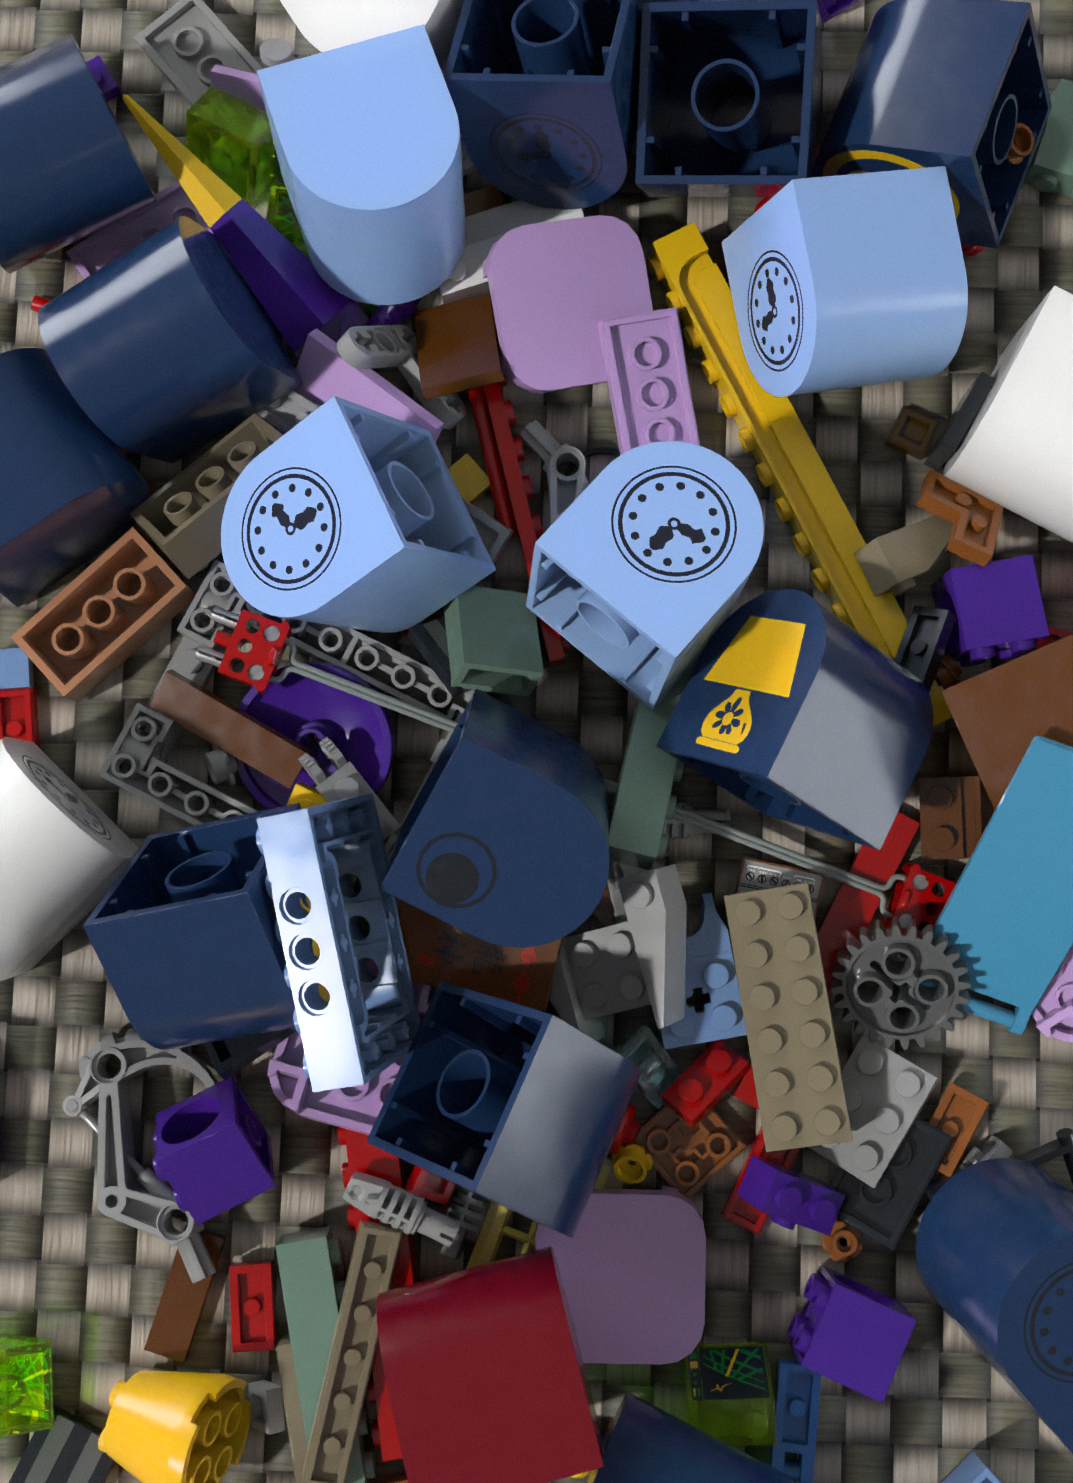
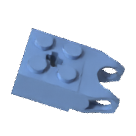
(713, 971)

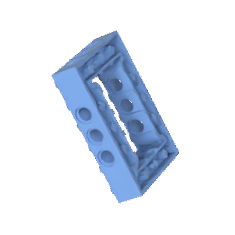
(368, 1015)

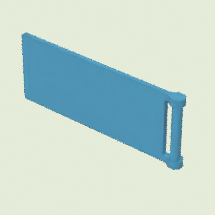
(1017, 890)

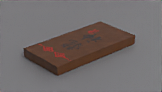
(455, 957)

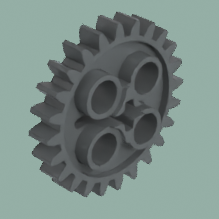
(925, 960)

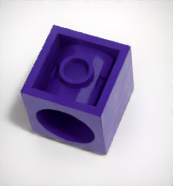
(995, 610)
(213, 1151)
(850, 1333)

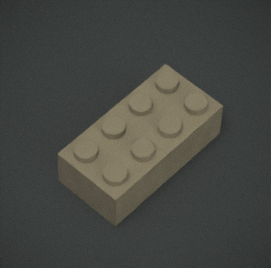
(188, 510)

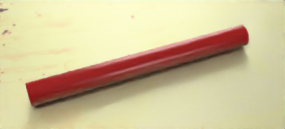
(492, 458)

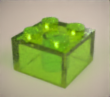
(233, 143)

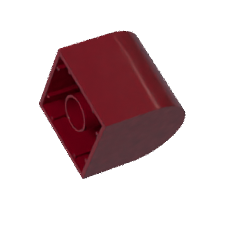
(488, 1375)

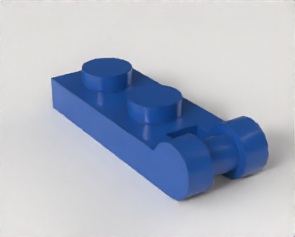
(796, 1419)

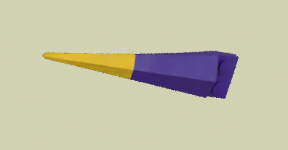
(268, 262)

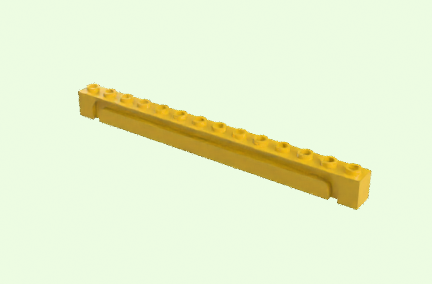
(779, 444)

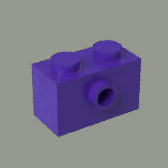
(790, 1196)

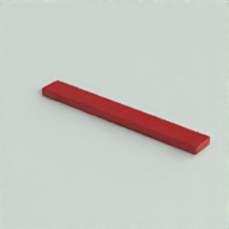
(849, 912)

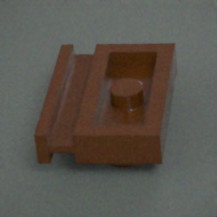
(950, 816)

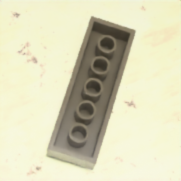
(788, 1018)

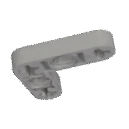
(397, 347)

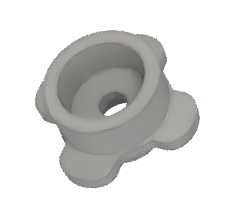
(220, 765)

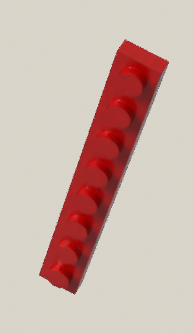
(520, 491)

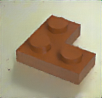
(972, 515)

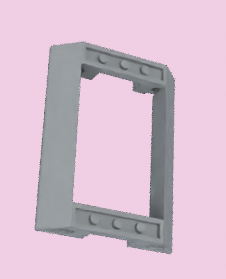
(148, 736)

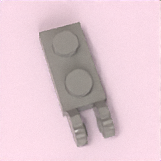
(345, 783)

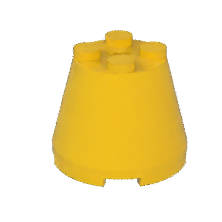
(177, 1426)

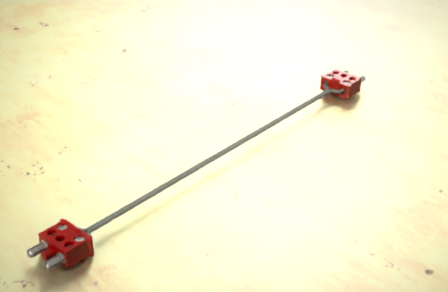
(261, 663)

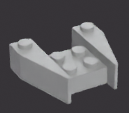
(627, 961)

